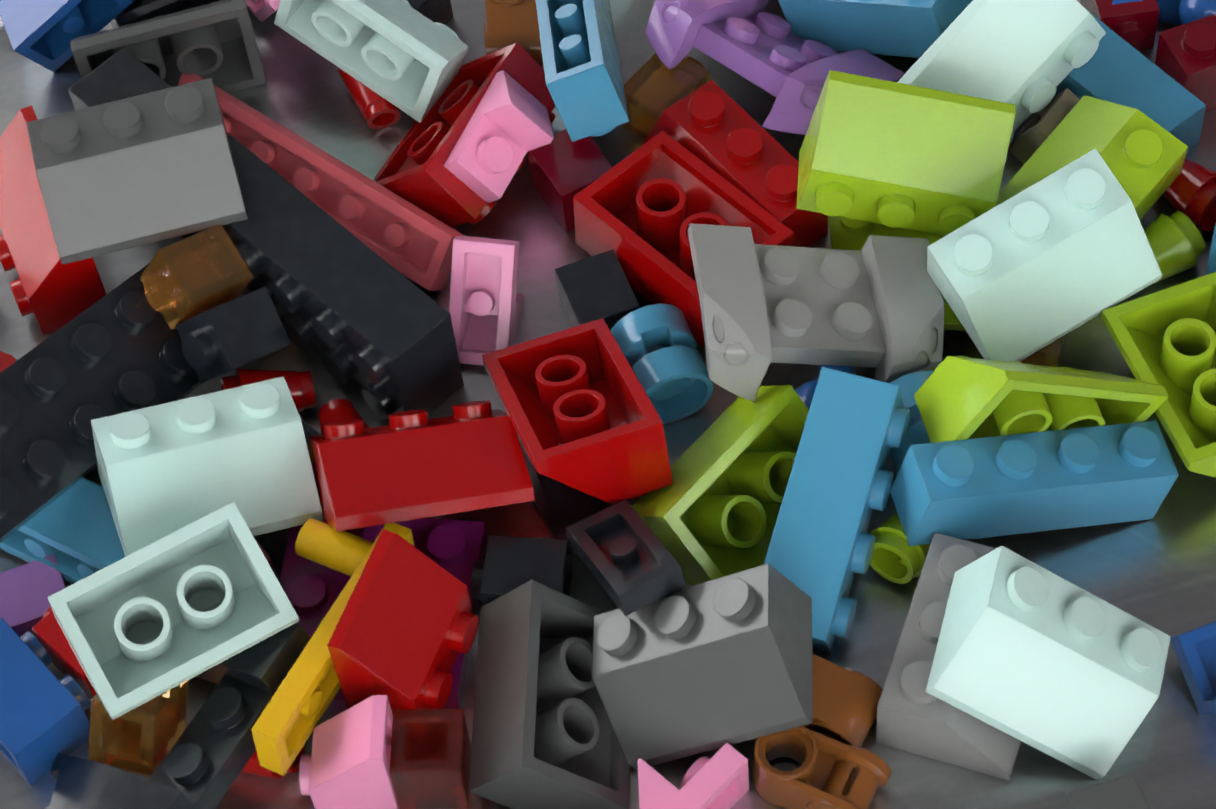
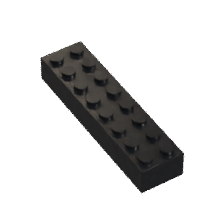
(321, 277)

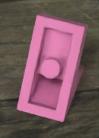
(498, 137)
(484, 296)
(706, 784)

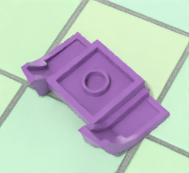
(759, 50)

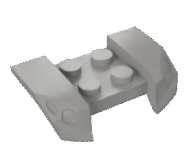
(814, 306)

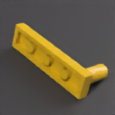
(312, 679)

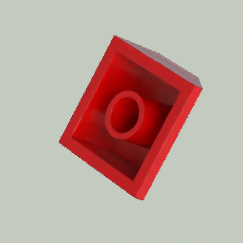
(402, 629)

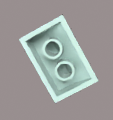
(380, 46)
(1009, 52)
(1044, 261)
(202, 453)
(172, 610)
(1046, 661)

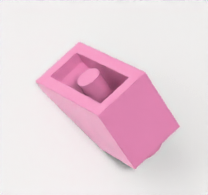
(351, 759)

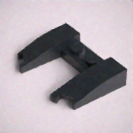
(207, 752)

